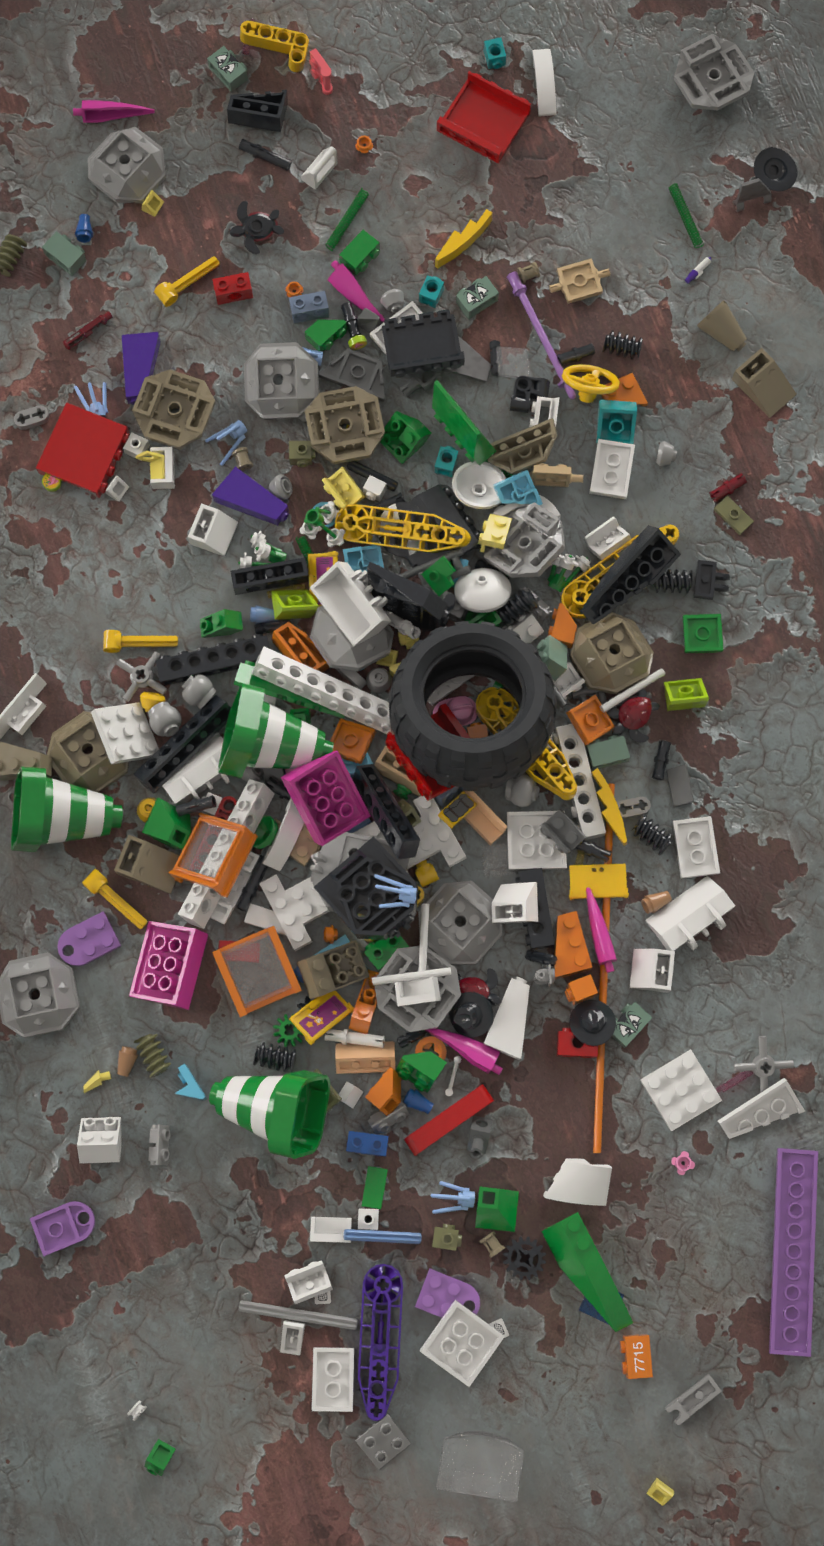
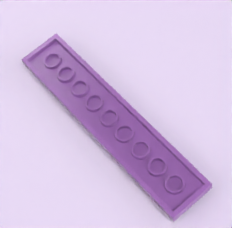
(793, 1252)

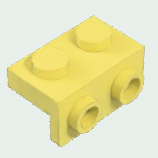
(343, 488)
(495, 532)

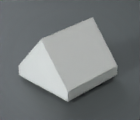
(117, 488)
(350, 1094)

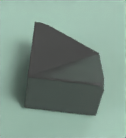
(368, 320)

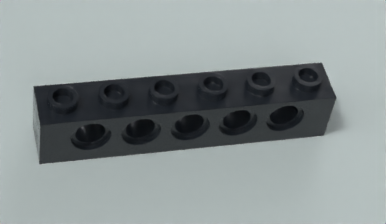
(224, 664)
(183, 744)
(386, 812)

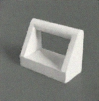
(320, 167)

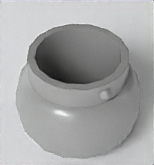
(197, 690)
(164, 719)
(522, 791)

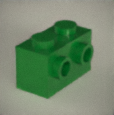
(360, 252)
(382, 950)

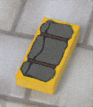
(457, 810)

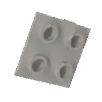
(382, 1441)

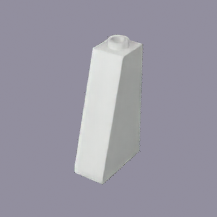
(509, 1023)

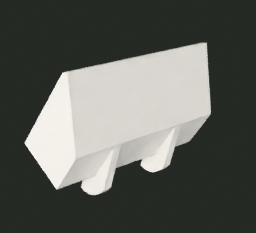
(351, 602)
(197, 773)
(691, 914)

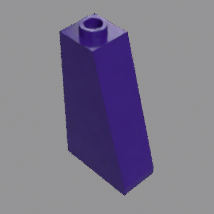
(139, 360)
(249, 497)

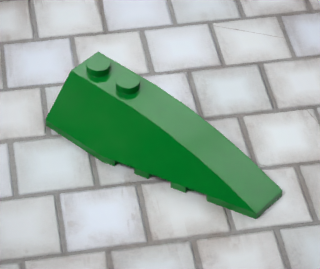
(245, 676)
(585, 1268)

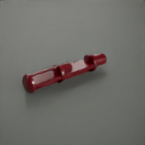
(87, 329)

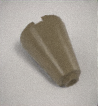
(723, 327)

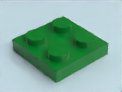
(702, 633)

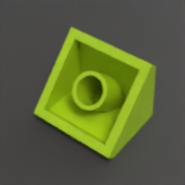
(293, 604)
(685, 694)

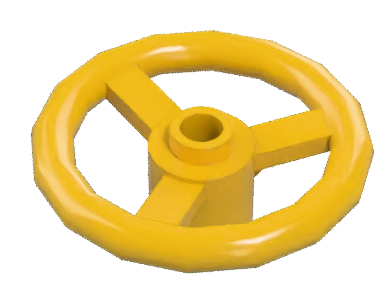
(589, 385)

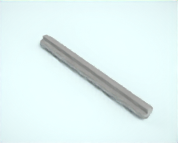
(298, 1315)

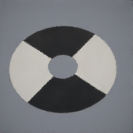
(401, 516)

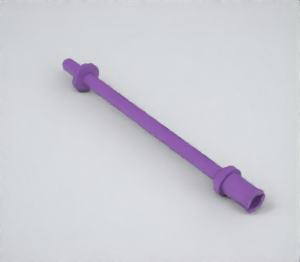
(519, 290)

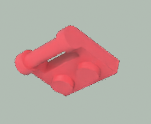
(321, 71)

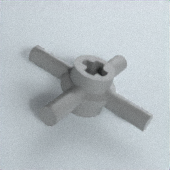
(141, 683)
(759, 1060)

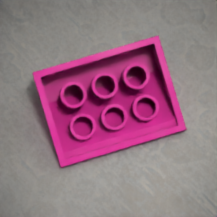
(326, 797)
(168, 964)

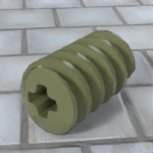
(8, 251)
(153, 1054)

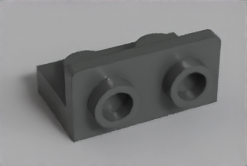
(563, 832)

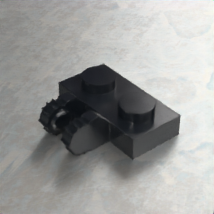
(705, 580)

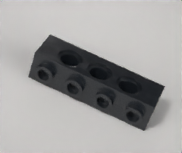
(269, 576)
(545, 938)

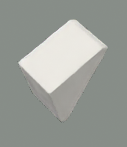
(292, 1337)

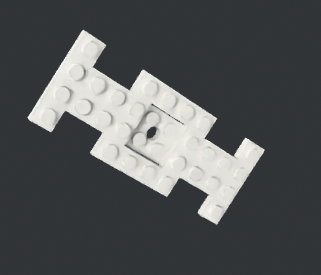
(303, 903)

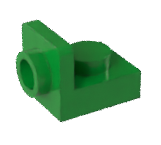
(159, 1458)

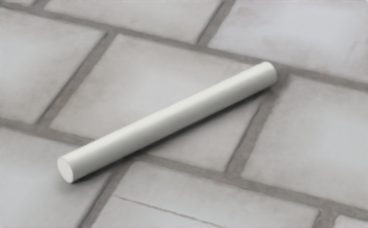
(632, 690)
(423, 937)
(411, 976)

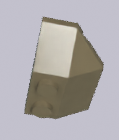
(524, 448)

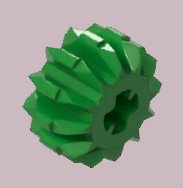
(282, 1032)

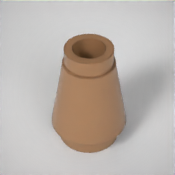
(656, 901)
(126, 1060)

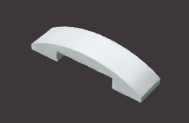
(544, 82)
(285, 838)
(226, 905)

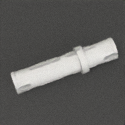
(404, 626)
(354, 1038)

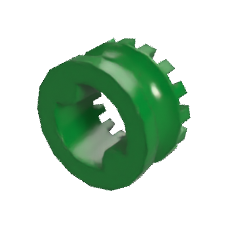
(402, 791)

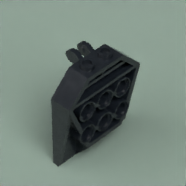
(410, 599)
(379, 922)

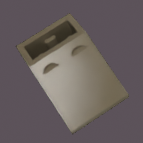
(764, 383)
(147, 864)
(332, 969)

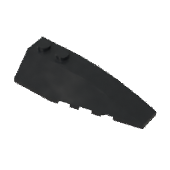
(635, 569)

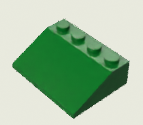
(460, 426)

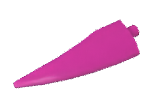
(101, 111)
(348, 286)
(600, 934)
(473, 1051)

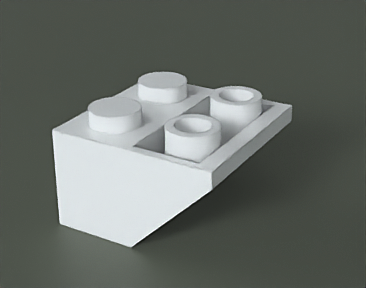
(212, 530)
(515, 903)
(652, 969)
(99, 1140)

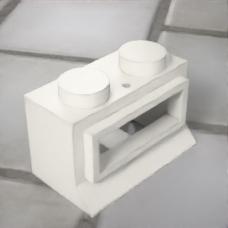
(553, 403)

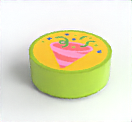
(357, 342)
(51, 483)

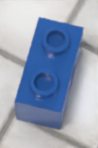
(367, 1143)

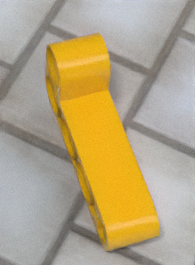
(273, 41)

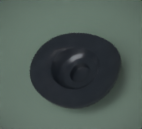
(775, 169)
(472, 1015)
(592, 1022)

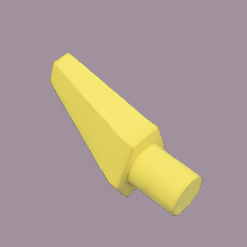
(96, 1080)

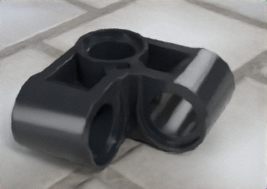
(521, 397)

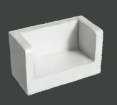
(169, 481)
(417, 991)
(329, 1229)

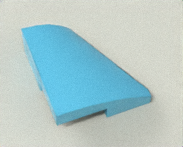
(517, 490)
(360, 557)

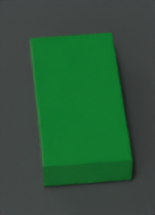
(374, 1187)

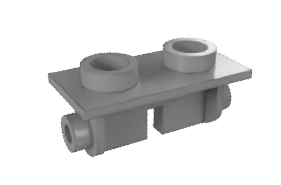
(542, 611)
(545, 976)
(380, 1122)
(160, 1154)

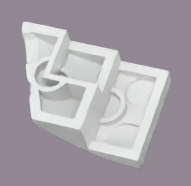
(580, 1183)

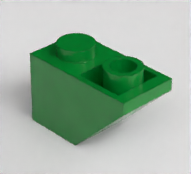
(324, 333)
(221, 623)

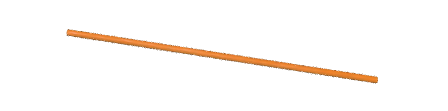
(603, 998)

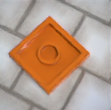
(590, 720)
(352, 740)

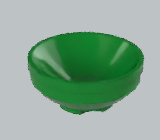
(266, 826)

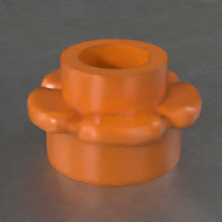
(364, 140)
(294, 286)
(330, 934)

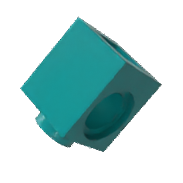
(494, 46)
(431, 298)
(443, 468)

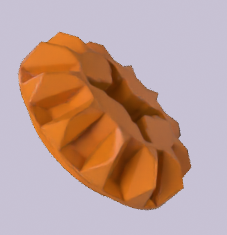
(427, 1042)

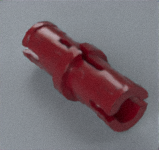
(728, 487)

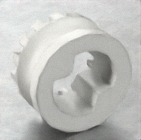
(137, 1410)

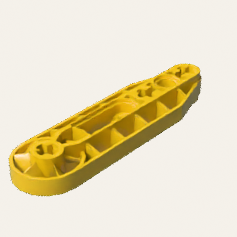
(411, 530)
(571, 591)
(491, 716)

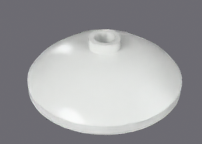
(474, 478)
(482, 590)

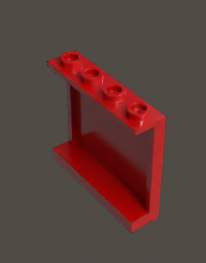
(484, 117)
(83, 449)
(426, 785)

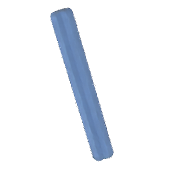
(382, 1236)

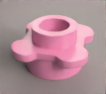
(681, 1169)

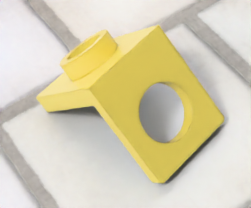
(157, 463)

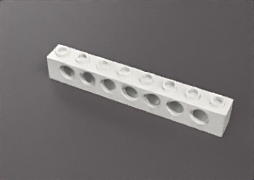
(323, 689)
(247, 812)

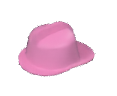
(462, 707)

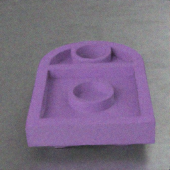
(89, 939)
(62, 1227)
(442, 1290)

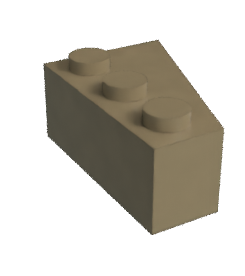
(14, 757)

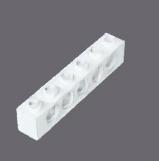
(596, 828)

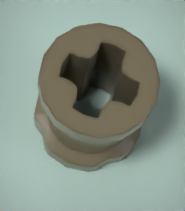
(528, 272)
(242, 459)
(492, 1244)

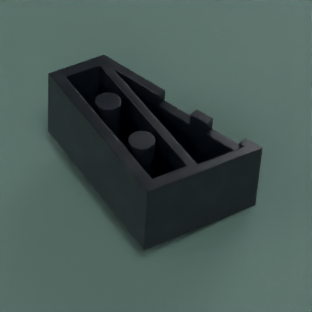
(258, 111)

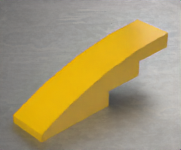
(460, 242)
(611, 813)

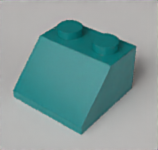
(616, 421)

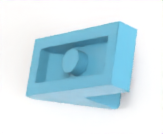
(192, 1089)

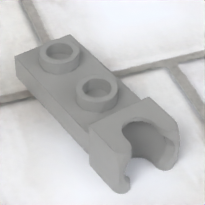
(694, 1399)

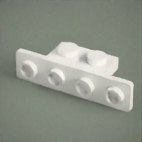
(23, 708)

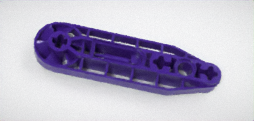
(380, 1352)

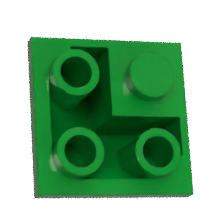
(404, 436)
(167, 826)
(421, 1069)
(496, 1209)

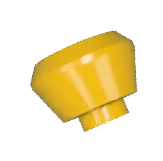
(149, 699)
(143, 806)

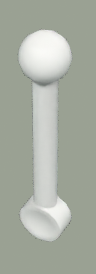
(457, 1059)

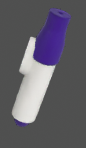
(694, 274)

